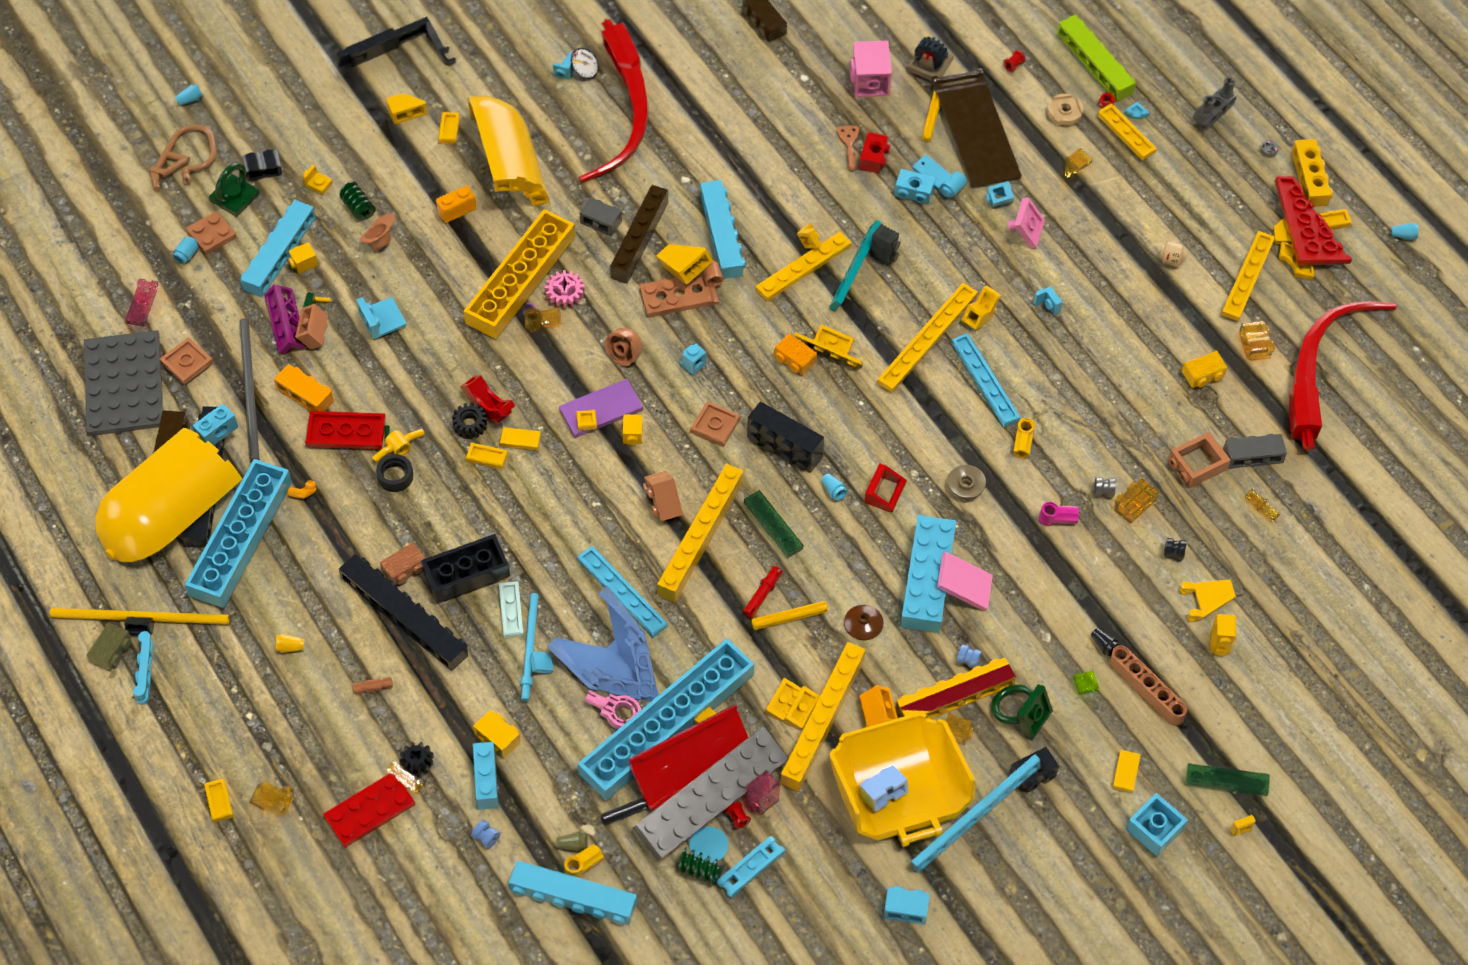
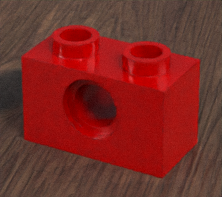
(874, 152)

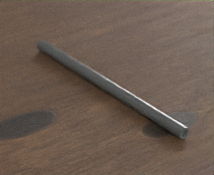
(249, 389)

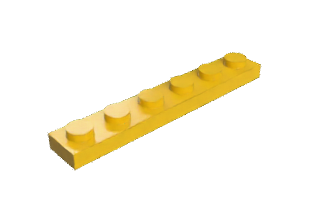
(803, 266)
(1248, 276)

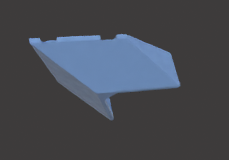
(620, 667)

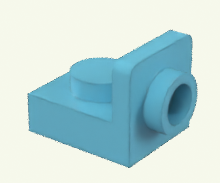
(565, 69)
(1050, 299)

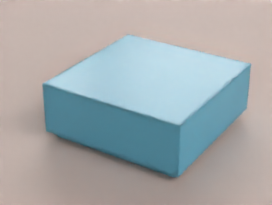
(541, 662)

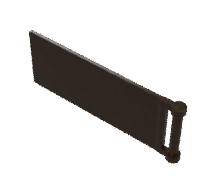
(976, 129)

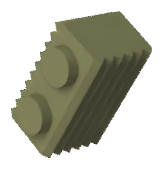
(109, 647)

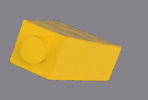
(684, 261)

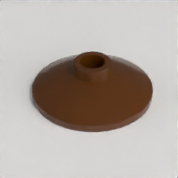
(863, 629)

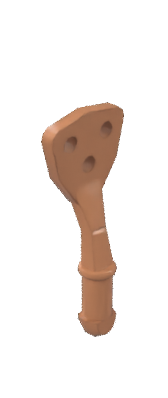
(849, 141)

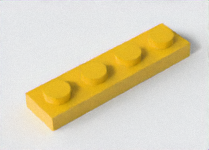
(1127, 132)

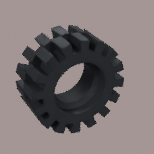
(469, 430)

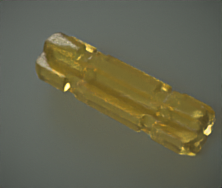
(404, 777)

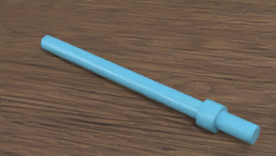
(526, 679)

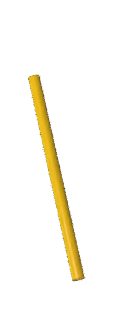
(122, 615)

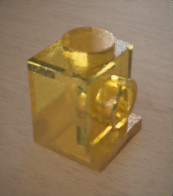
(965, 730)

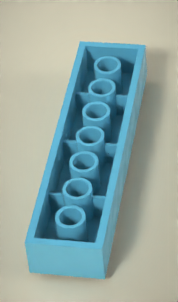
(238, 533)

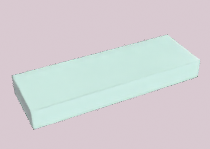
(511, 609)

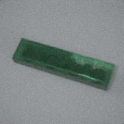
(773, 523)
(1227, 779)

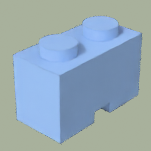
(882, 787)

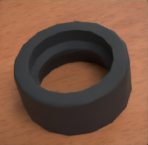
(394, 485)

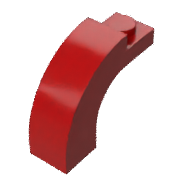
(480, 393)

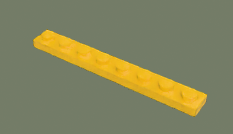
(927, 337)

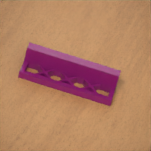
(280, 317)

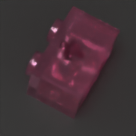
(763, 793)

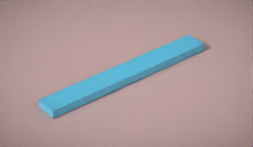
(976, 813)

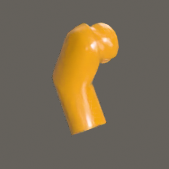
(303, 493)

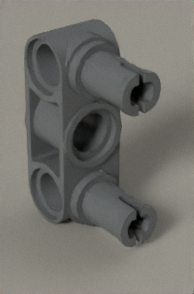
(1216, 105)

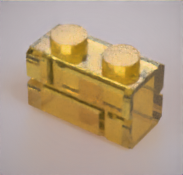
(1135, 500)

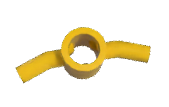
(397, 443)

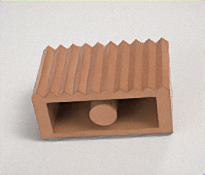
(312, 326)
(403, 564)

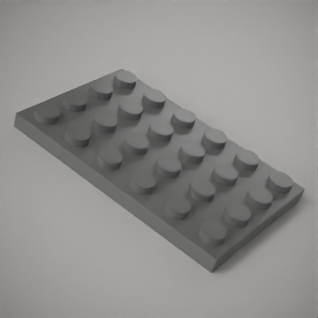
(123, 383)

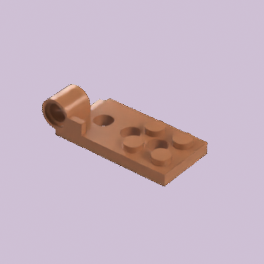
(706, 281)

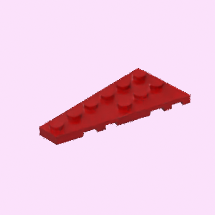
(1308, 231)

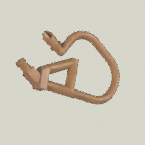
(157, 172)

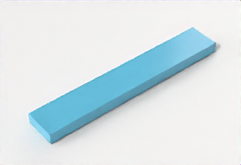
(985, 380)
(626, 594)

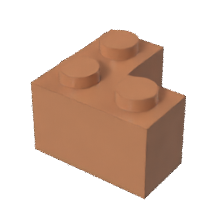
(663, 491)

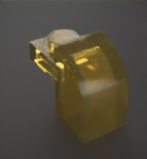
(272, 798)

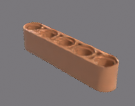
(1150, 694)

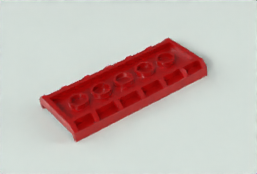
(685, 756)

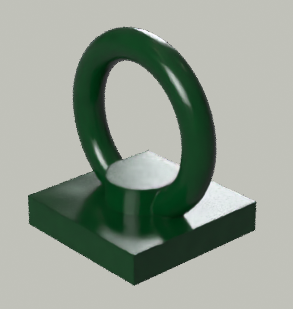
(233, 192)
(1032, 713)

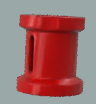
(1016, 59)
(738, 815)

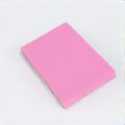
(964, 581)

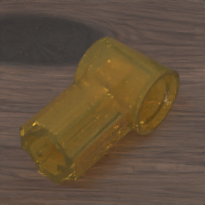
(541, 318)

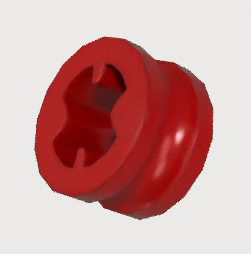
(1106, 96)

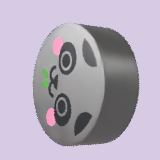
(1269, 148)

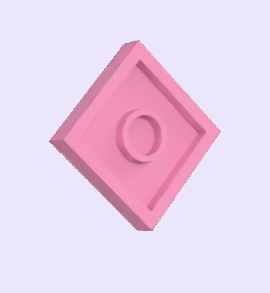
(1028, 223)

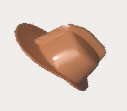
(379, 234)

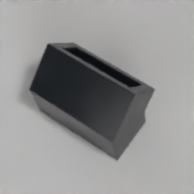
(139, 621)

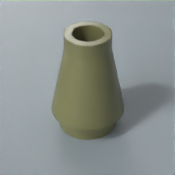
(576, 841)

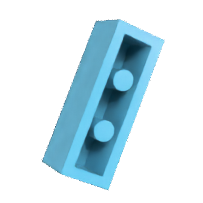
(485, 775)

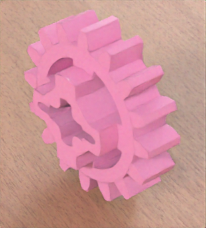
(555, 288)

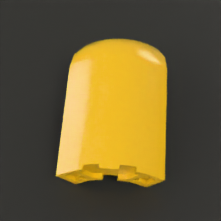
(508, 148)
(163, 497)

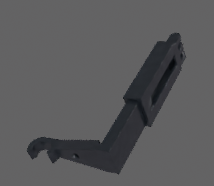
(389, 41)

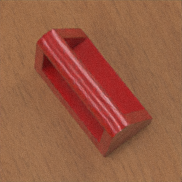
(881, 473)

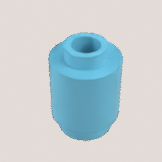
(185, 250)

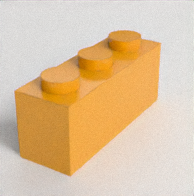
(303, 389)

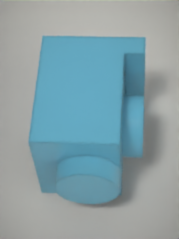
(1003, 189)
(691, 356)

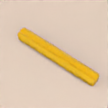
(931, 118)
(789, 615)

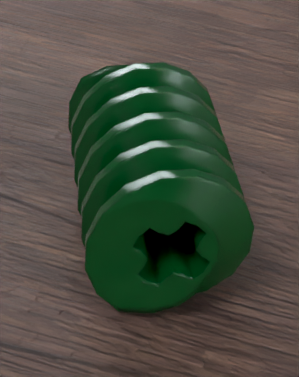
(356, 201)
(700, 867)

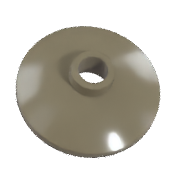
(966, 475)

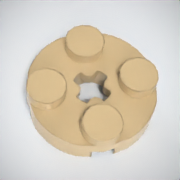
(1061, 117)

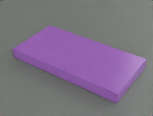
(608, 403)

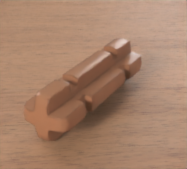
(372, 685)

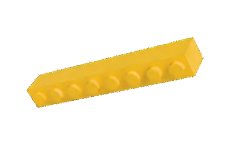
(700, 533)
(823, 717)

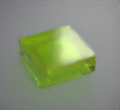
(1086, 682)

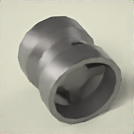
(1107, 487)

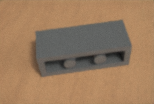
(1255, 450)

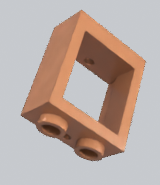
(1212, 449)

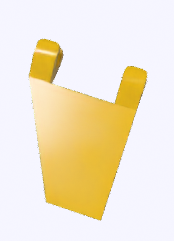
(1209, 596)

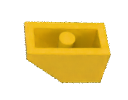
(405, 107)

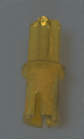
(1262, 504)

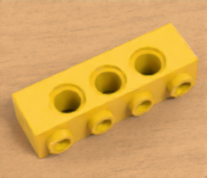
(1311, 172)

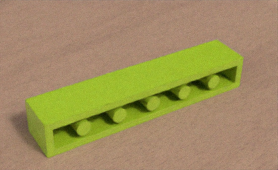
(1096, 57)

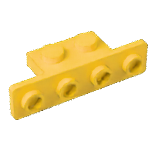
(832, 342)

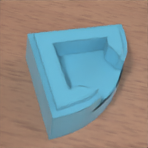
(1136, 111)

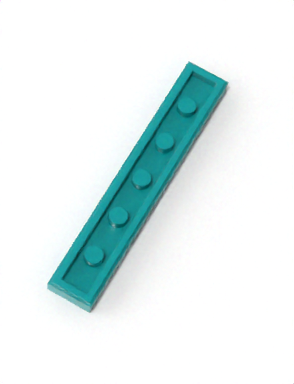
(854, 267)

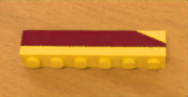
(958, 691)

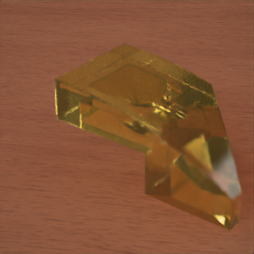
(1077, 162)

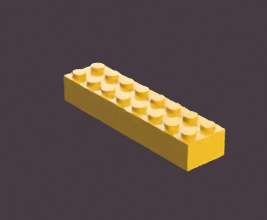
(519, 274)

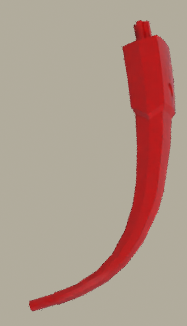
(628, 65)
(1304, 395)

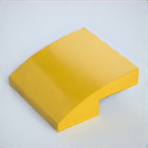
(792, 704)

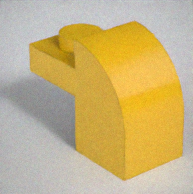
(983, 309)

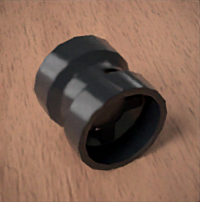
(1175, 548)

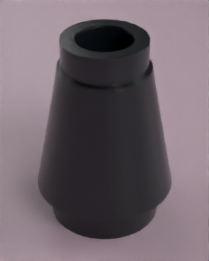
(1104, 641)

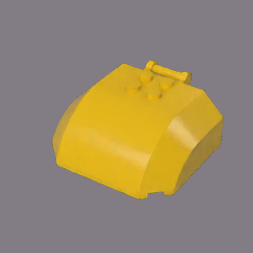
(929, 760)

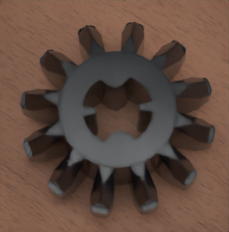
(416, 758)

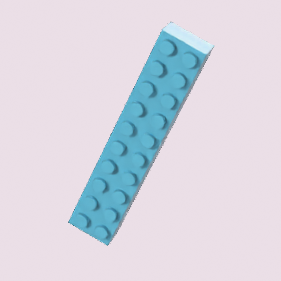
(668, 714)

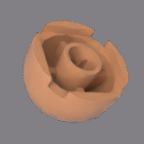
(624, 346)

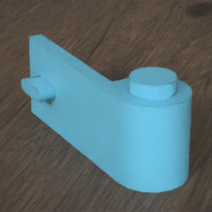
(946, 183)

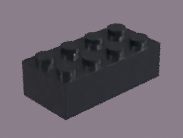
(785, 437)
(465, 568)

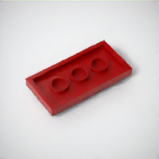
(345, 430)
(368, 809)

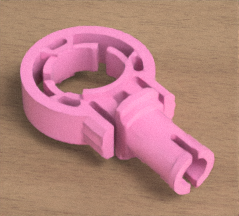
(610, 704)

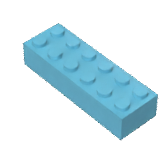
(923, 599)

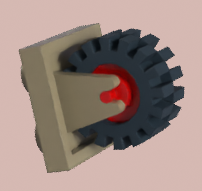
(930, 58)

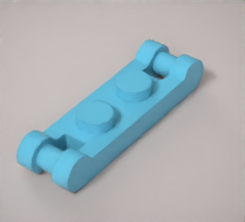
(143, 676)
(751, 866)

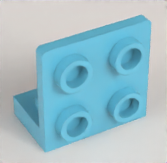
(381, 317)

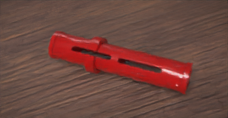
(766, 586)

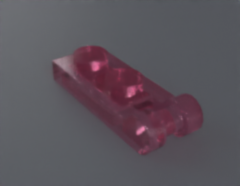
(141, 302)

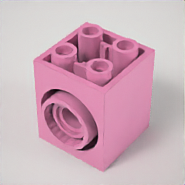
(871, 69)

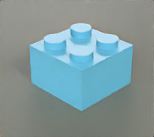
(1156, 824)

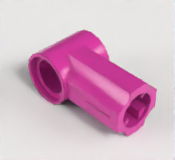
(1059, 514)

